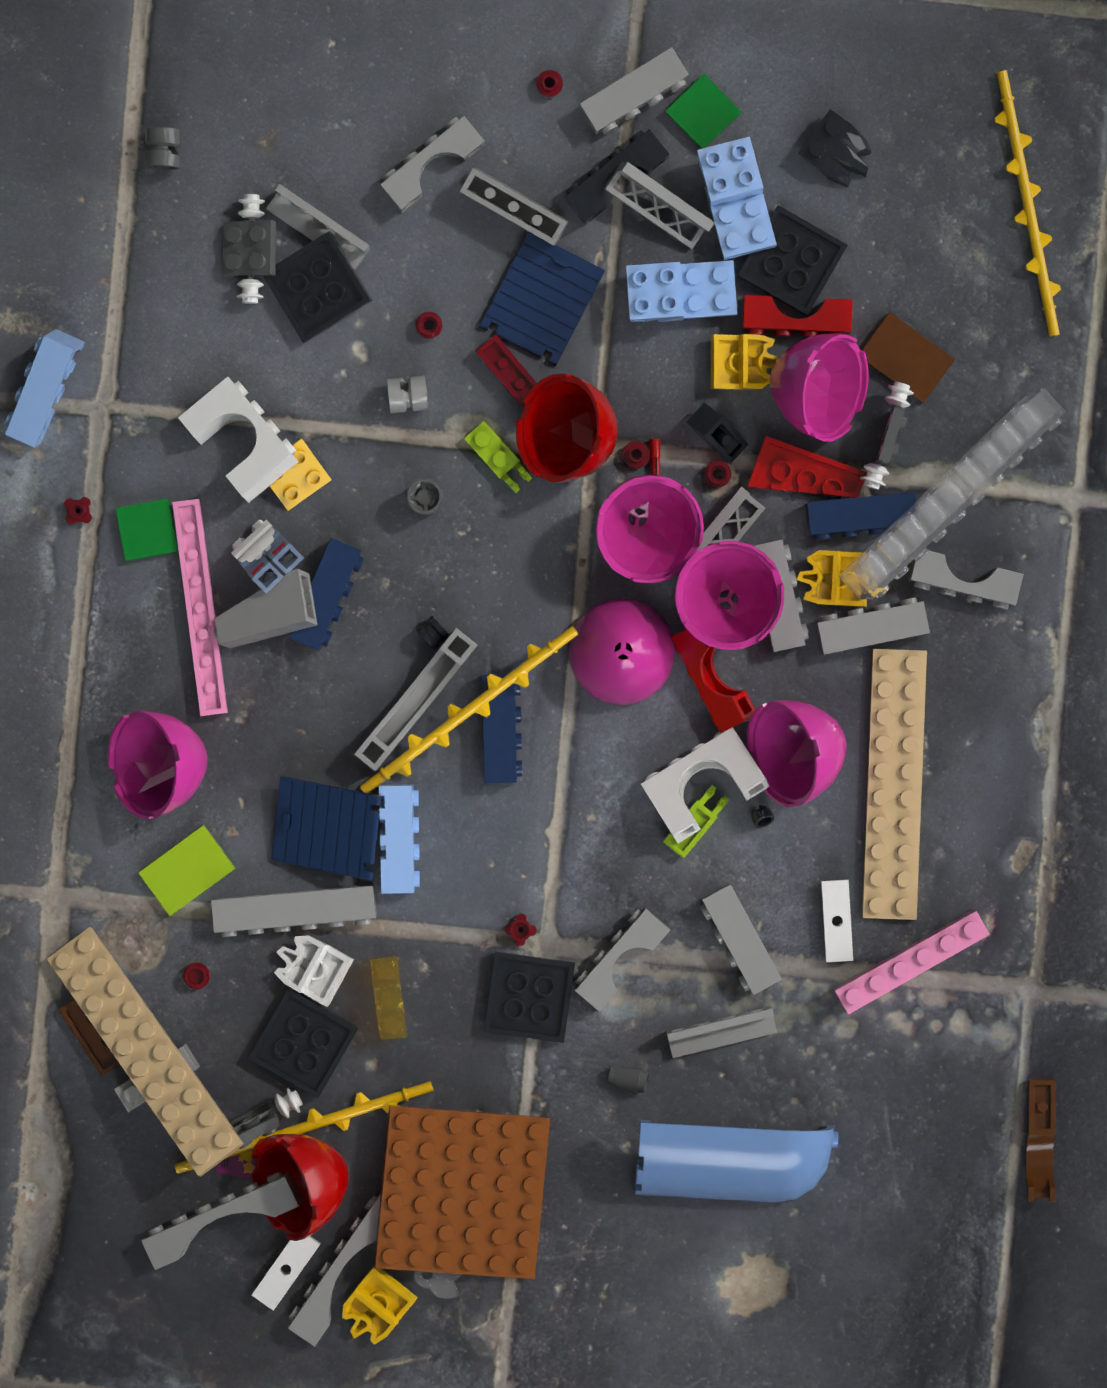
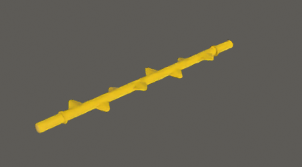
(1028, 192)
(479, 705)
(340, 1118)

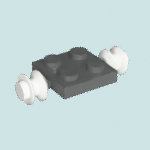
(249, 248)
(894, 426)
(264, 1118)

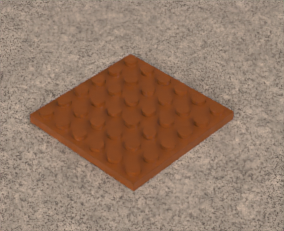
(461, 1192)

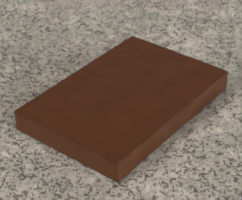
(907, 357)
(88, 1038)

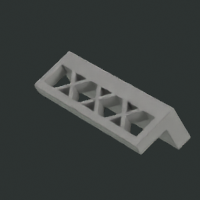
(664, 196)
(314, 224)
(726, 513)
(721, 1031)

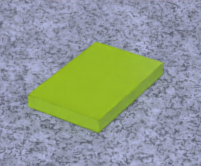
(187, 870)

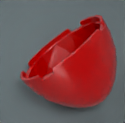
(565, 429)
(318, 1172)

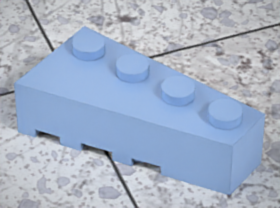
(42, 387)
(397, 838)

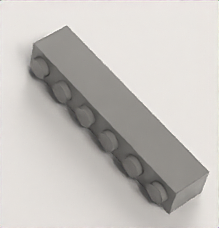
(293, 909)

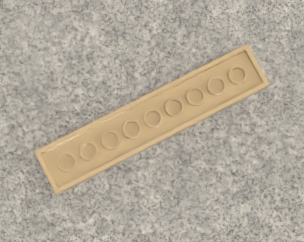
(894, 784)
(145, 1051)

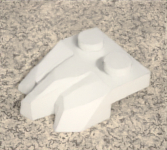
(313, 968)

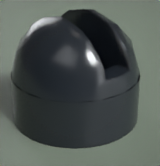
(762, 816)

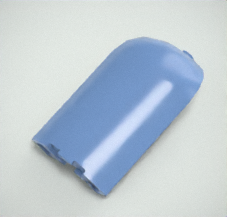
(731, 1161)

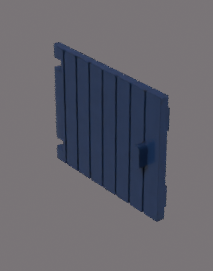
(542, 300)
(328, 829)

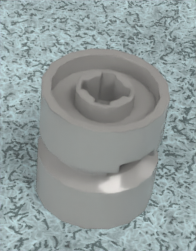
(407, 394)

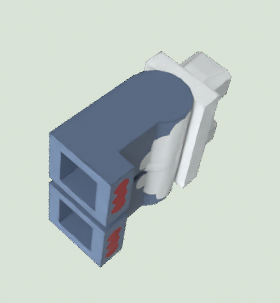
(261, 547)

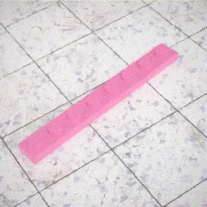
(200, 607)

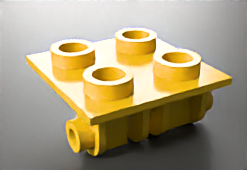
(301, 479)

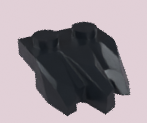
(836, 149)

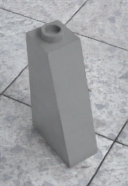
(263, 616)

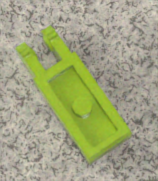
(496, 454)
(704, 819)

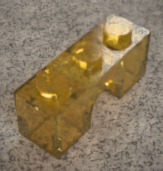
(388, 997)

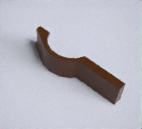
(1040, 1139)

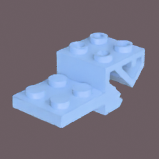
(736, 198)
(681, 291)

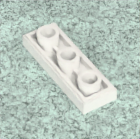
(837, 903)
(277, 1282)

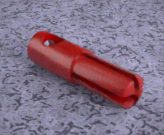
(655, 455)

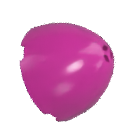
(821, 384)
(664, 540)
(741, 572)
(597, 664)
(146, 746)
(795, 750)

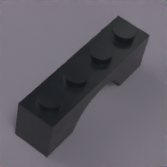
(643, 153)

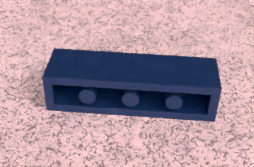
(856, 514)
(328, 589)
(501, 737)

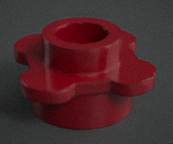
(73, 517)
(520, 937)

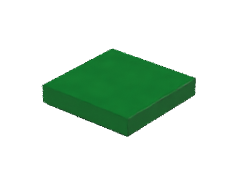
(703, 112)
(147, 529)

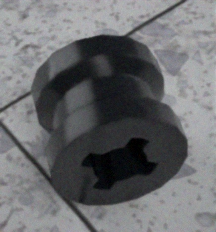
(432, 632)

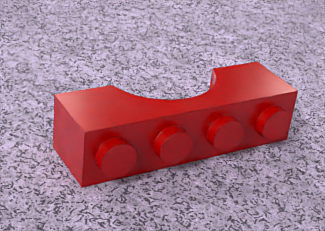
(762, 315)
(725, 704)

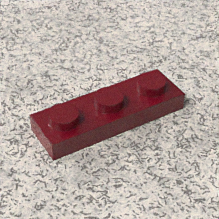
(506, 368)

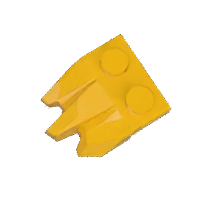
(740, 361)
(825, 579)
(377, 1305)

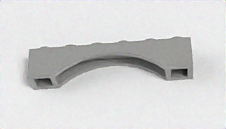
(416, 699)
(270, 1198)
(315, 1314)

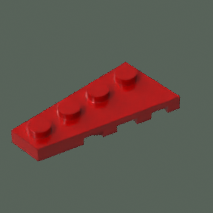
(799, 470)

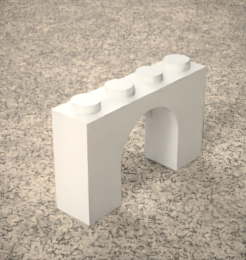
(270, 455)
(723, 753)

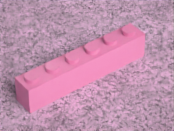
(911, 961)

